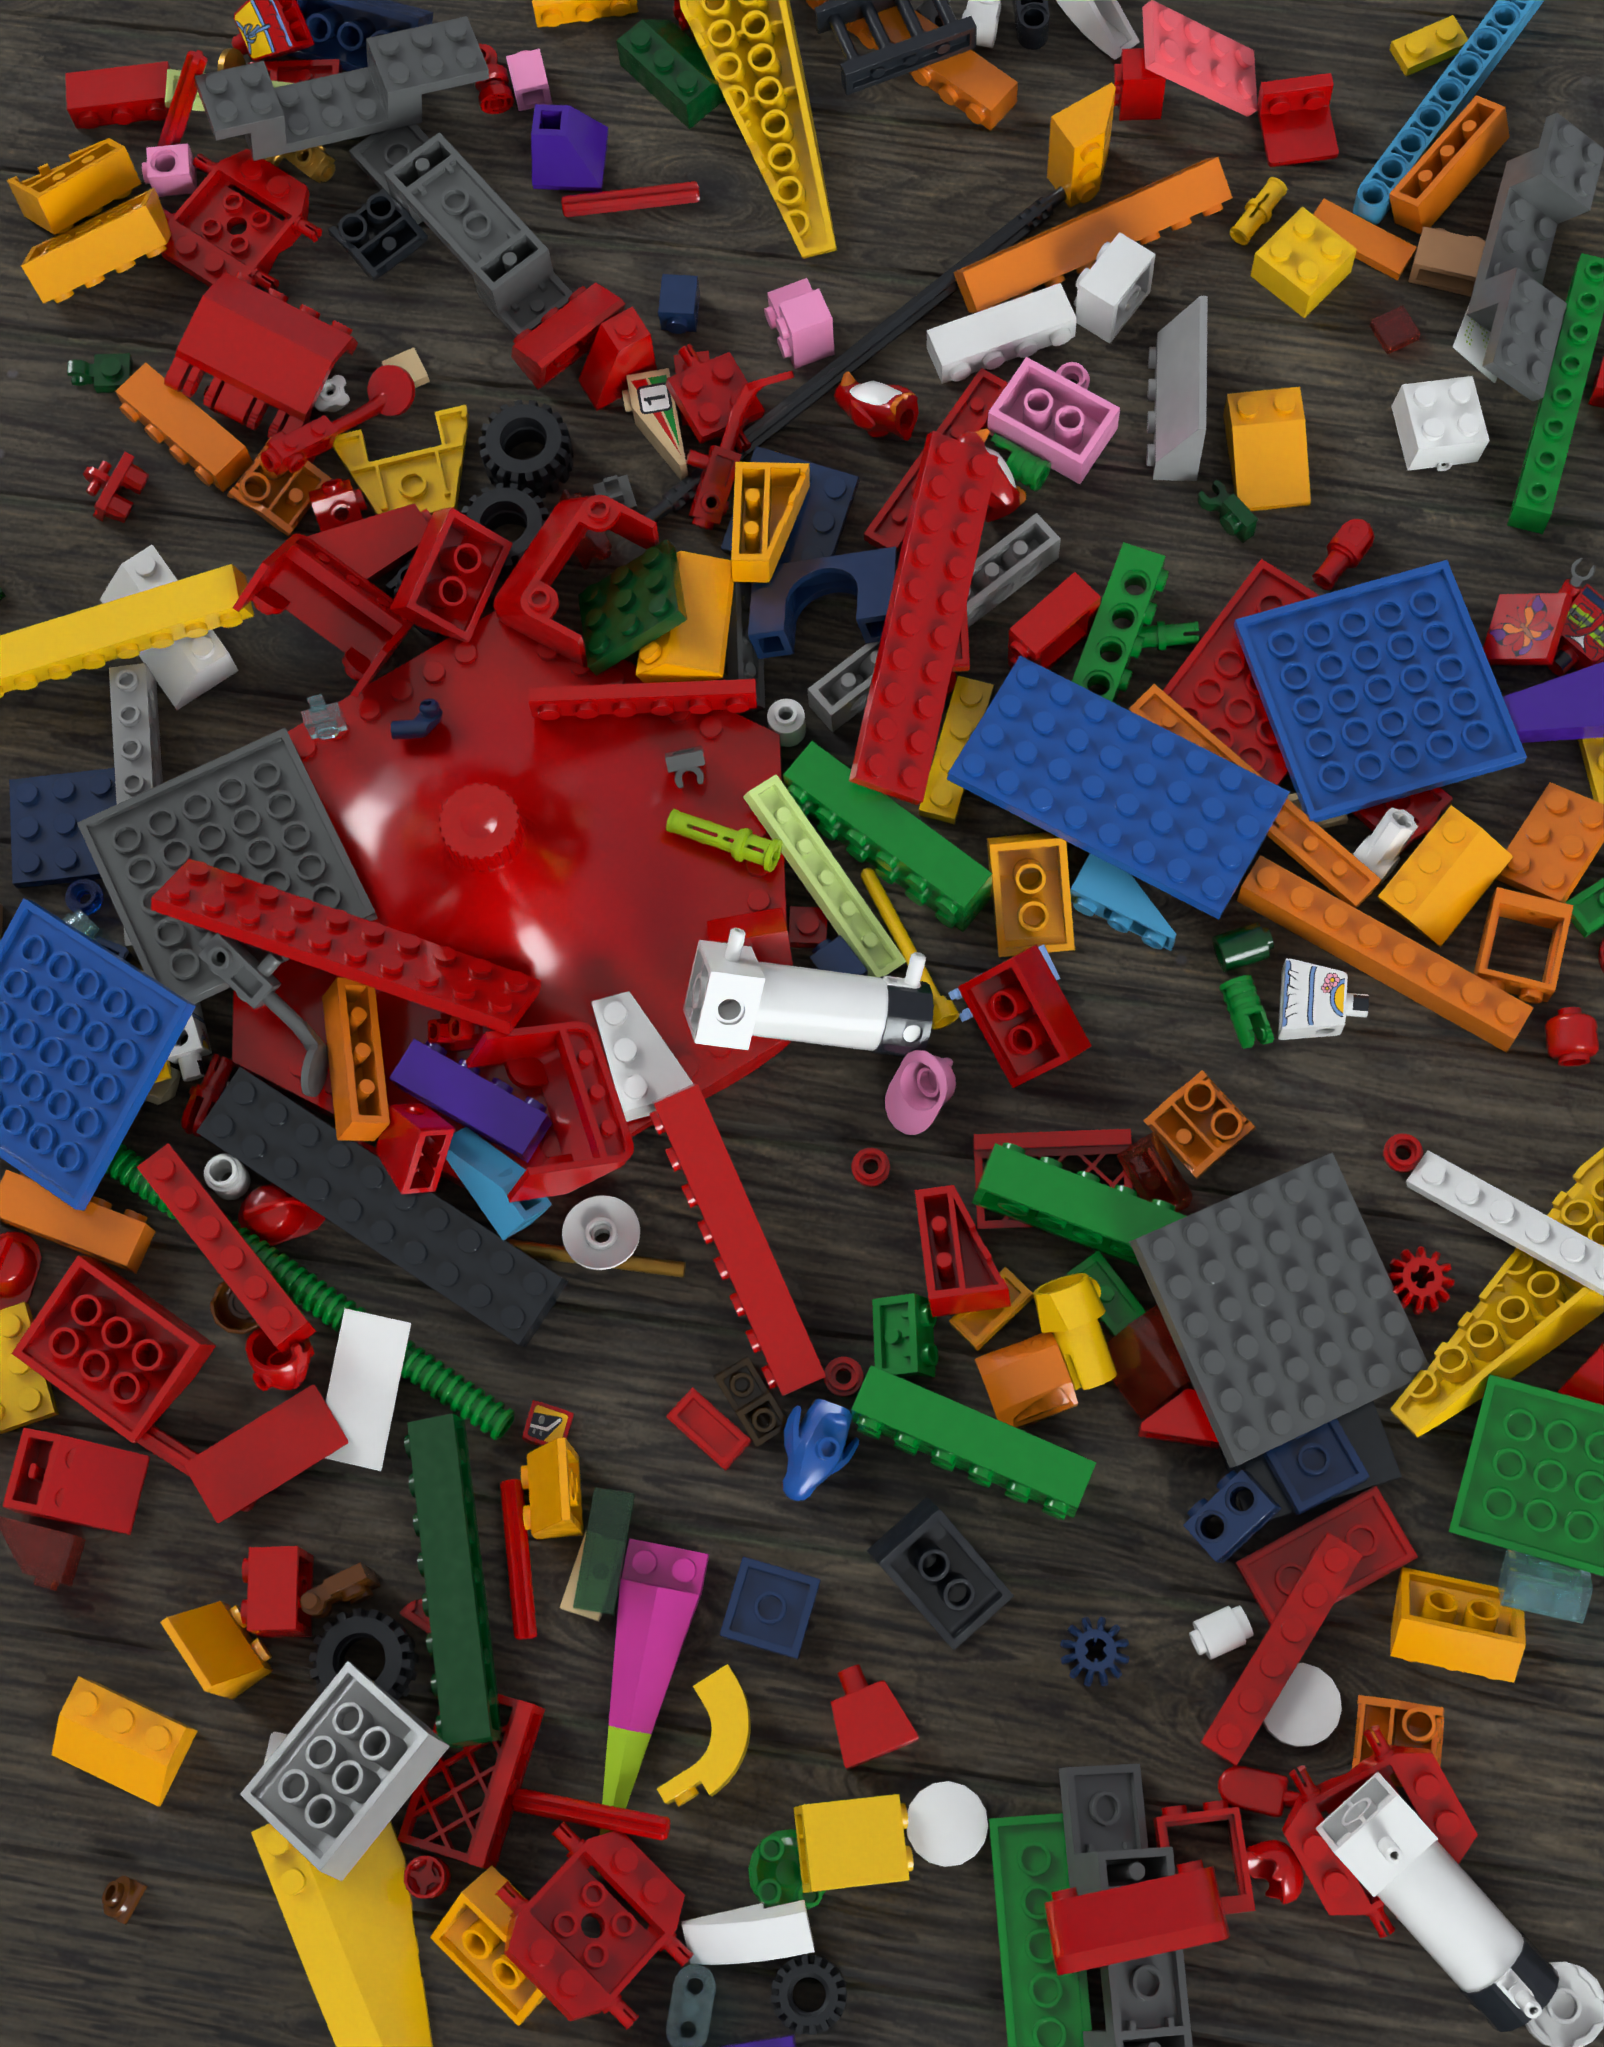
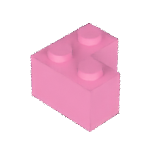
(802, 323)

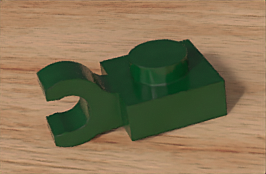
(106, 373)
(1234, 514)

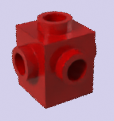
(337, 504)

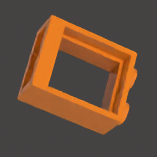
(1533, 911)

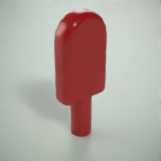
(1256, 1790)

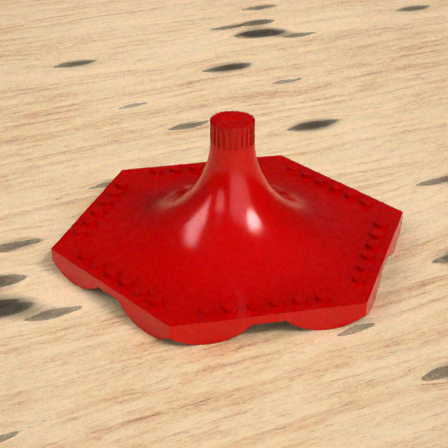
(530, 854)

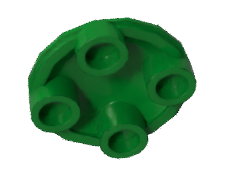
(777, 1873)

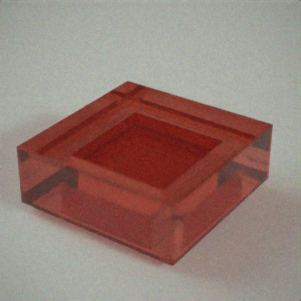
(1395, 329)

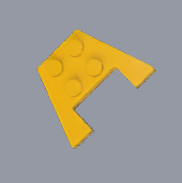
(420, 477)

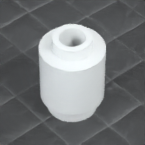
(788, 720)
(222, 1167)
(1221, 1632)

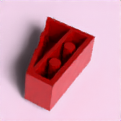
(955, 1258)

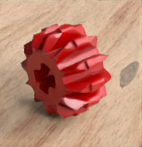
(1434, 1288)

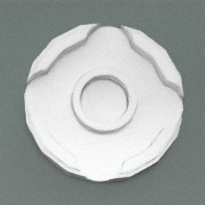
(1305, 1708)
(947, 1824)
(1574, 2012)

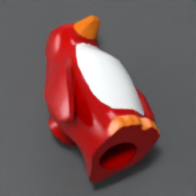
(878, 406)
(1004, 495)

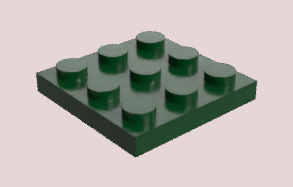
(632, 607)

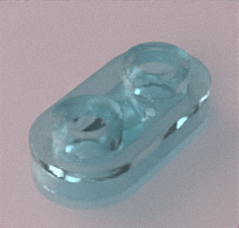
(691, 2007)

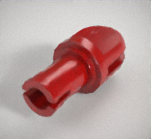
(1344, 552)
(206, 1095)

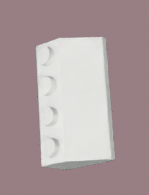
(189, 664)

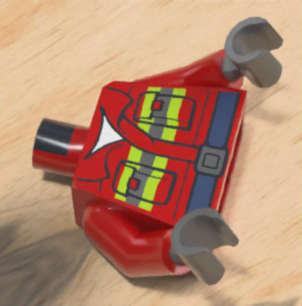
(1583, 631)

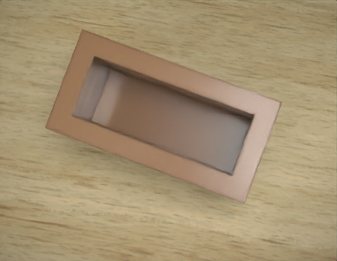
(1447, 261)

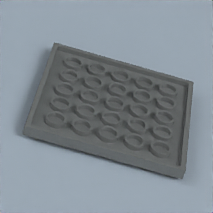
(236, 813)
(1280, 1309)

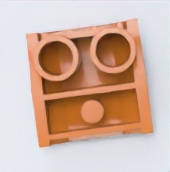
(279, 498)
(1190, 1120)
(1027, 1381)
(1401, 1725)

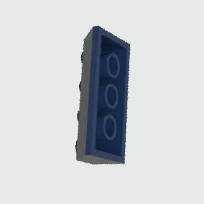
(343, 25)

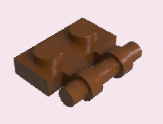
(351, 1585)

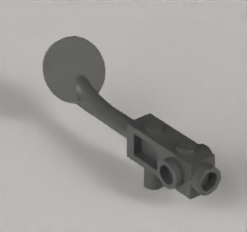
(257, 987)

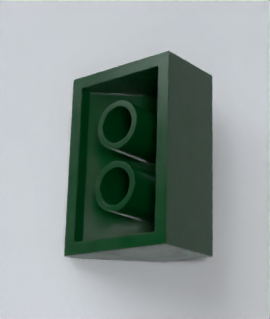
(670, 69)

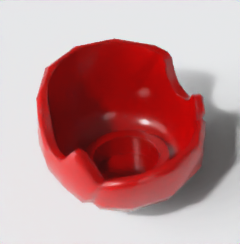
(1279, 1867)

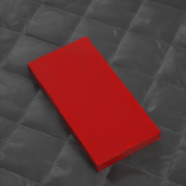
(1360, 1522)

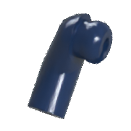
(421, 725)

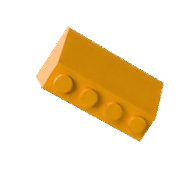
(98, 247)
(699, 644)

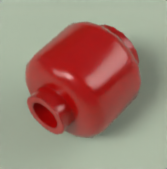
(1572, 1037)

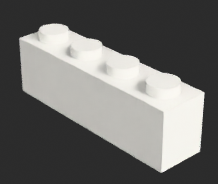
(1001, 333)

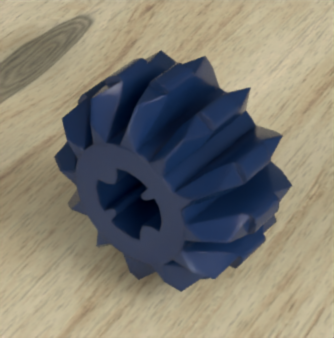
(1080, 1651)

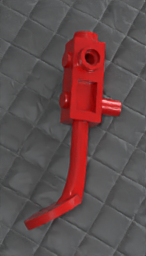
(389, 393)
(720, 462)

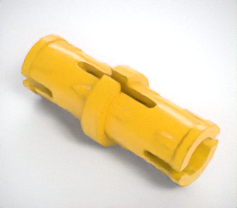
(1258, 211)

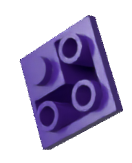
(567, 149)

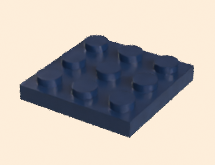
(821, 514)
(44, 825)

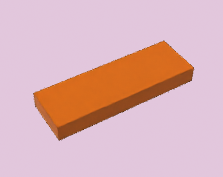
(1373, 244)

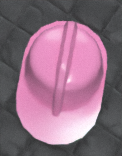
(919, 1091)

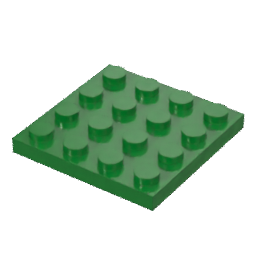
(1536, 1476)

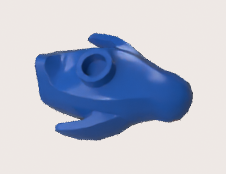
(815, 1447)

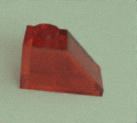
(43, 1552)

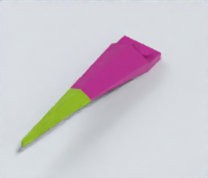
(653, 1618)

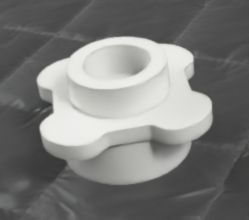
(337, 400)

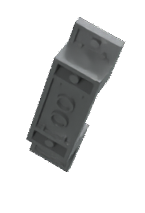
(346, 103)
(470, 218)
(1508, 291)
(1108, 1850)

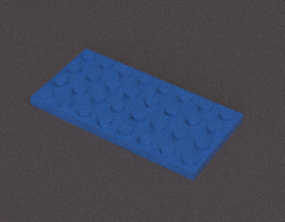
(1118, 786)

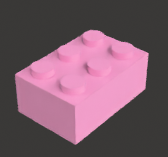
(1054, 419)

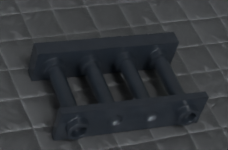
(892, 59)

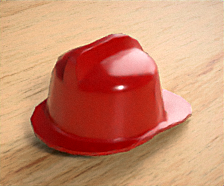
(277, 1215)
(18, 1268)

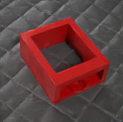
(1055, 624)
(1213, 1812)

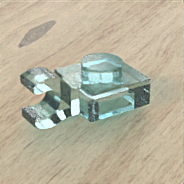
(323, 720)

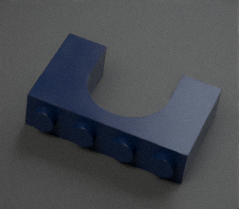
(796, 584)

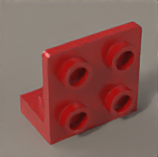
(1297, 120)

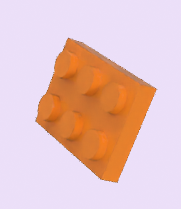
(1555, 844)

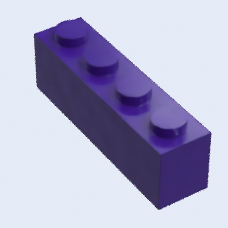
(470, 1099)

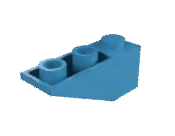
(1120, 900)
(489, 1179)

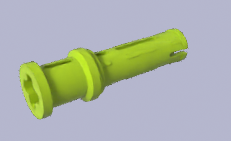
(743, 842)

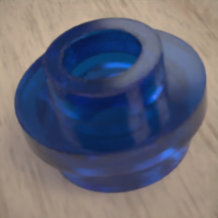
(77, 890)

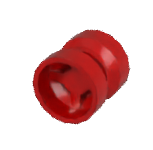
(494, 93)
(420, 1875)

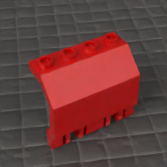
(257, 354)

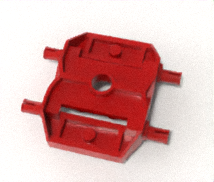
(202, 225)
(1426, 1790)
(584, 1972)

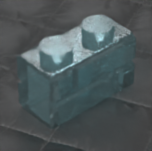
(1544, 1587)

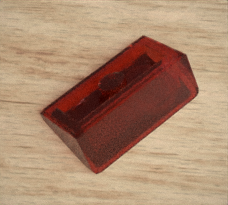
(1155, 1172)

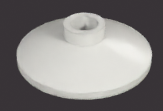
(599, 1216)

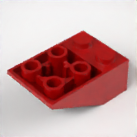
(76, 1481)

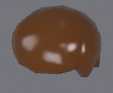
(230, 1312)

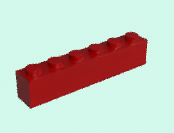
(226, 1249)

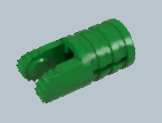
(1024, 466)
(1246, 1011)

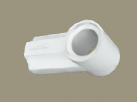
(1383, 846)

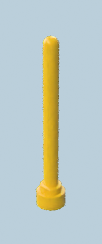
(944, 1010)

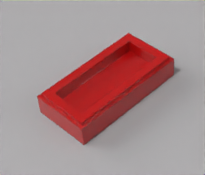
(708, 1429)

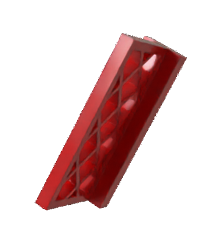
(1052, 1145)
(496, 1809)

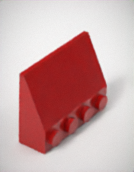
(112, 1348)

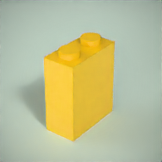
(852, 1843)

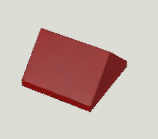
(764, 933)

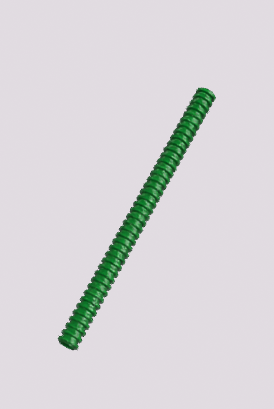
(330, 1306)

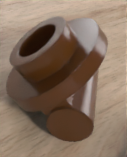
(122, 1898)

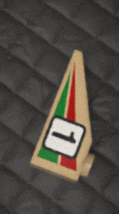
(656, 416)

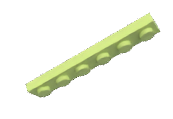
(824, 877)

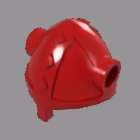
(274, 1368)

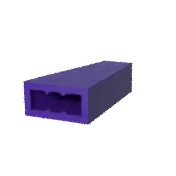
(1561, 707)

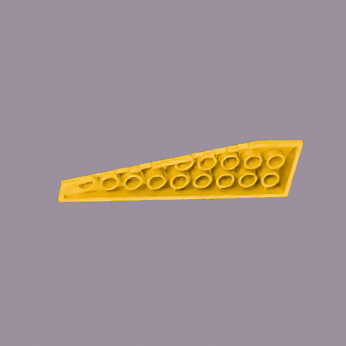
(763, 80)
(1517, 1320)
(354, 1940)

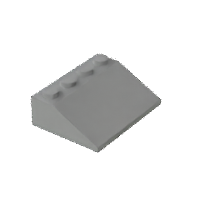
(1179, 395)
(344, 1772)

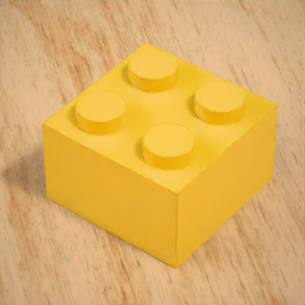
(1303, 262)

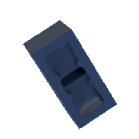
(1238, 1524)

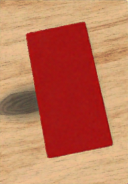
(265, 1453)

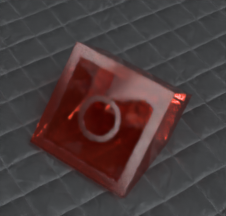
(1147, 1363)

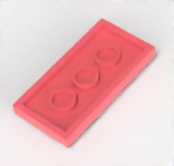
(1199, 58)

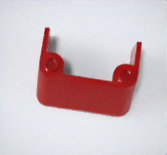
(527, 598)
(331, 602)
(580, 1099)
(1136, 1919)

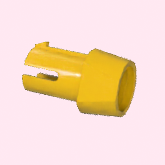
(1071, 1312)

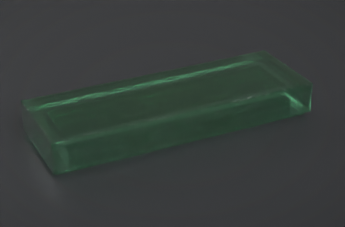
(604, 1551)

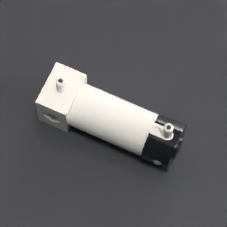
(741, 998)
(1440, 1905)

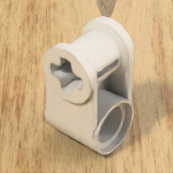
(986, 17)

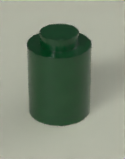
(1242, 946)

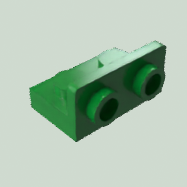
(904, 1335)

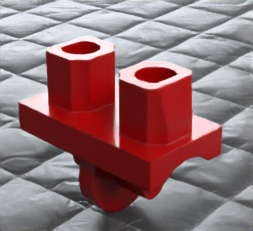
(109, 502)
(455, 1033)

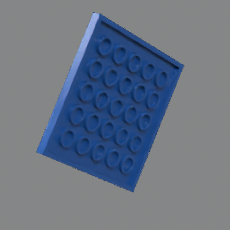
(1379, 691)
(75, 1051)

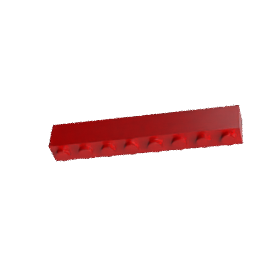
(738, 1239)

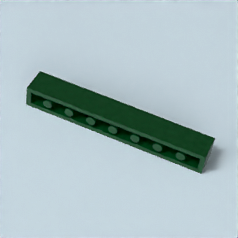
(453, 1582)

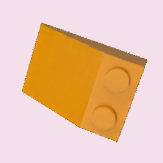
(1268, 448)
(1031, 893)
(554, 1491)
(219, 1648)

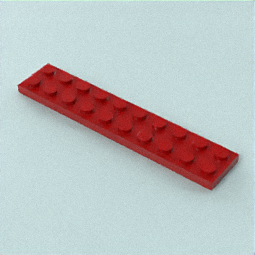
(924, 619)
(347, 946)

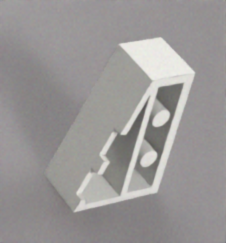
(636, 1055)

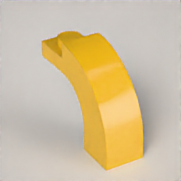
(728, 1742)

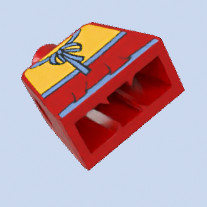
(270, 29)

